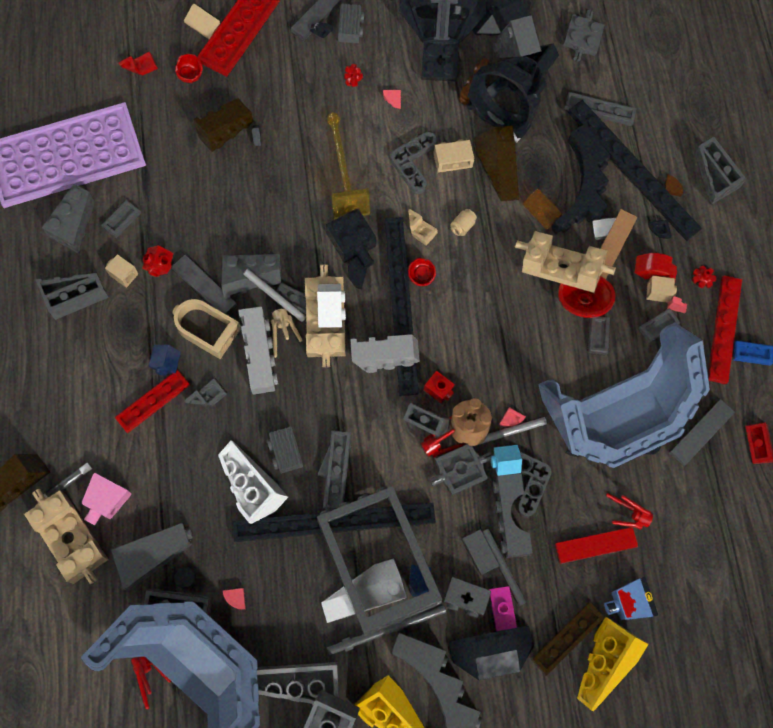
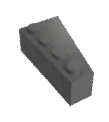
(517, 39)

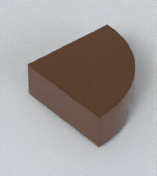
(673, 186)

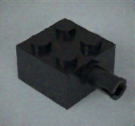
(352, 237)

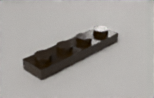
(567, 638)

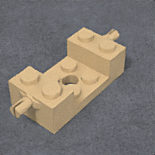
(544, 259)
(322, 341)
(55, 518)

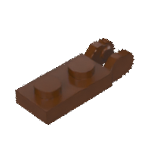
(464, 99)

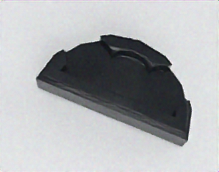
(357, 272)

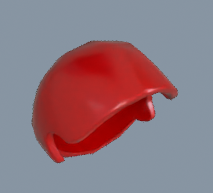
(188, 68)
(421, 272)

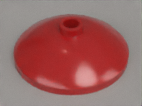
(587, 303)

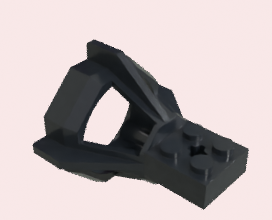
(441, 31)
(518, 75)

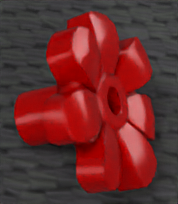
(353, 75)
(704, 277)

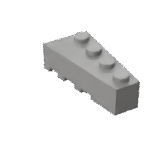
(258, 350)
(298, 681)

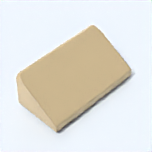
(201, 21)

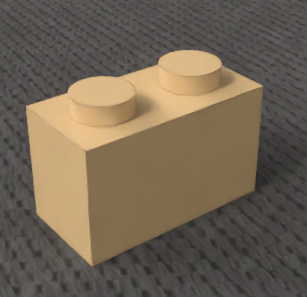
(453, 156)

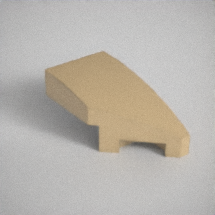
(420, 229)

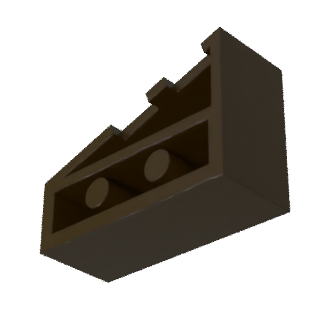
(224, 124)
(19, 475)

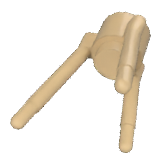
(282, 320)

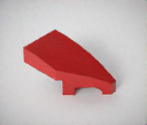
(140, 65)

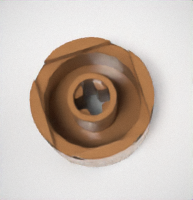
(471, 422)

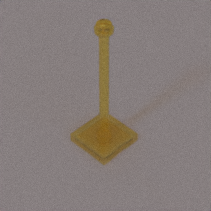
(348, 200)

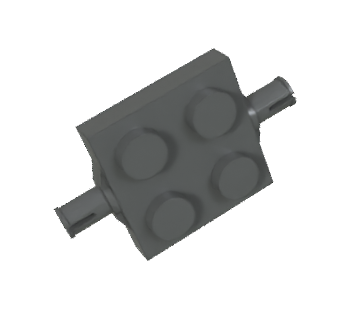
(583, 35)
(461, 469)

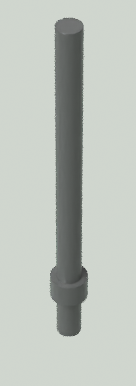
(348, 644)

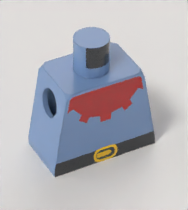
(632, 601)

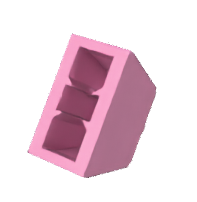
(103, 498)

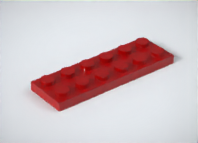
(235, 34)

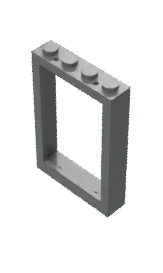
(398, 612)

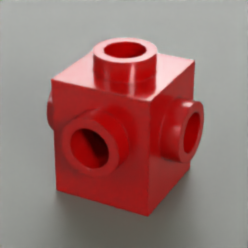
(157, 261)

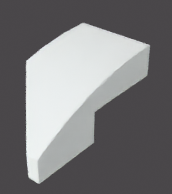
(602, 227)

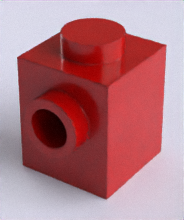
(439, 387)

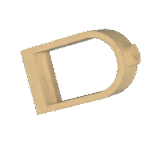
(225, 339)

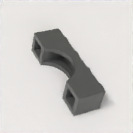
(515, 541)

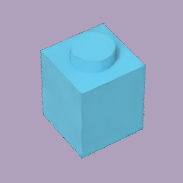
(507, 460)

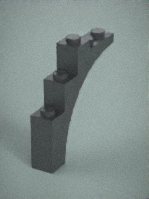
(427, 662)

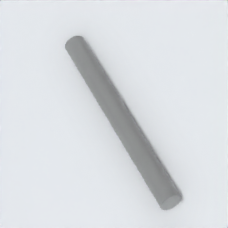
(273, 294)
(515, 429)

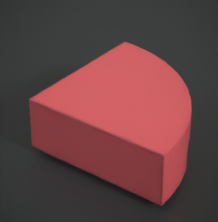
(393, 97)
(676, 305)
(512, 418)
(235, 598)

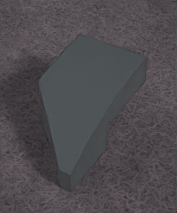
(208, 395)

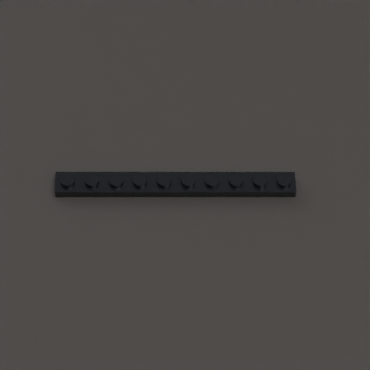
(636, 172)
(400, 298)
(308, 524)

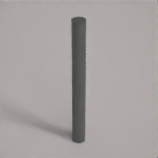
(504, 568)

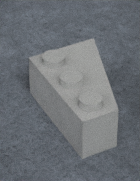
(385, 353)

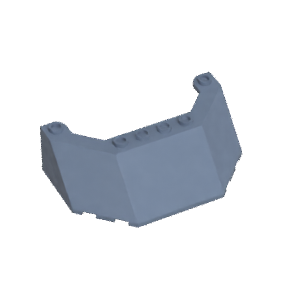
(637, 411)
(191, 654)

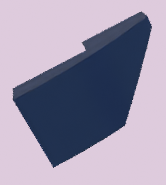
(416, 581)

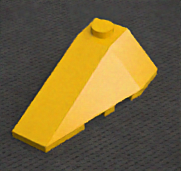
(612, 658)
(387, 706)

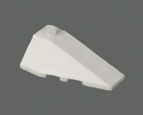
(254, 490)
(374, 587)

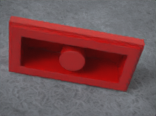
(760, 443)

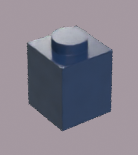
(164, 359)

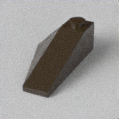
(498, 156)

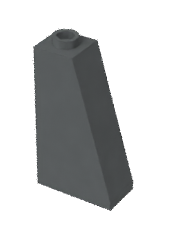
(147, 555)

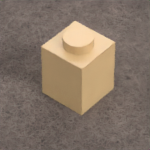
(121, 270)
(661, 289)

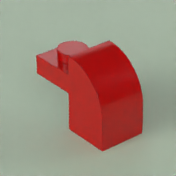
(655, 265)

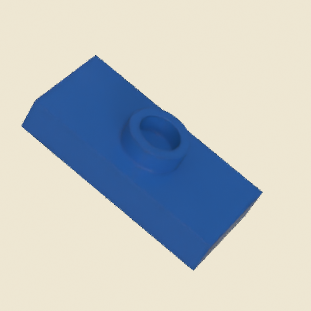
(753, 353)

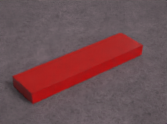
(152, 401)
(596, 545)

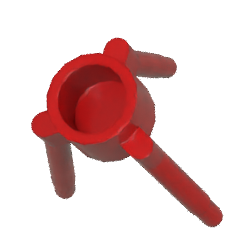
(431, 445)
(640, 515)
(141, 666)

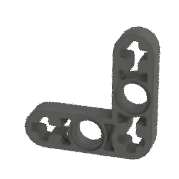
(407, 160)
(534, 479)

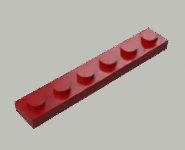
(724, 330)

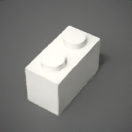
(329, 305)

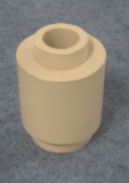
(463, 222)

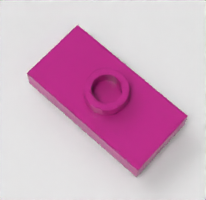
(502, 609)

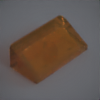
(542, 209)

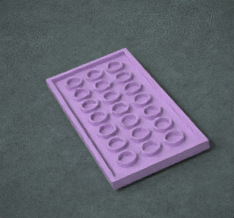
(67, 154)

